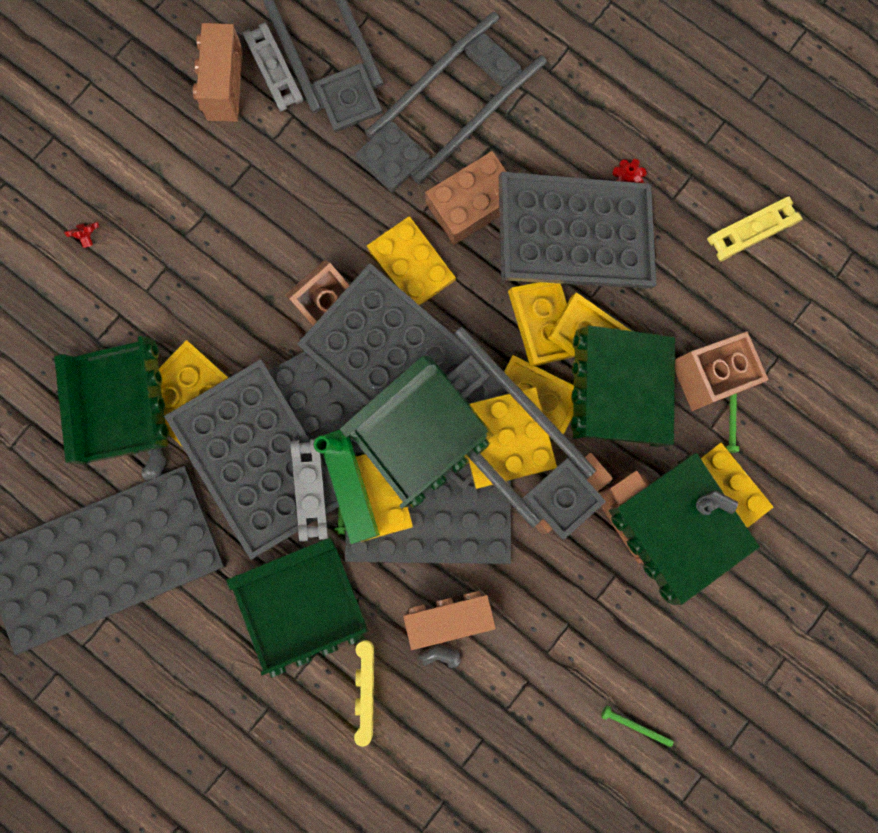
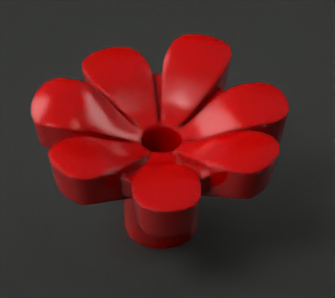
(629, 171)
(83, 233)

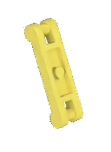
(754, 228)
(365, 704)

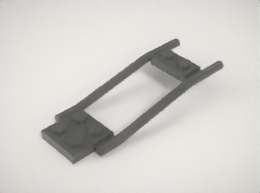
(344, 95)
(394, 156)
(565, 494)

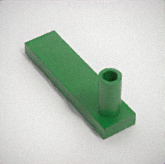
(348, 486)

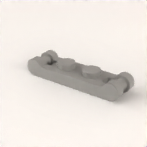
(272, 66)
(309, 491)

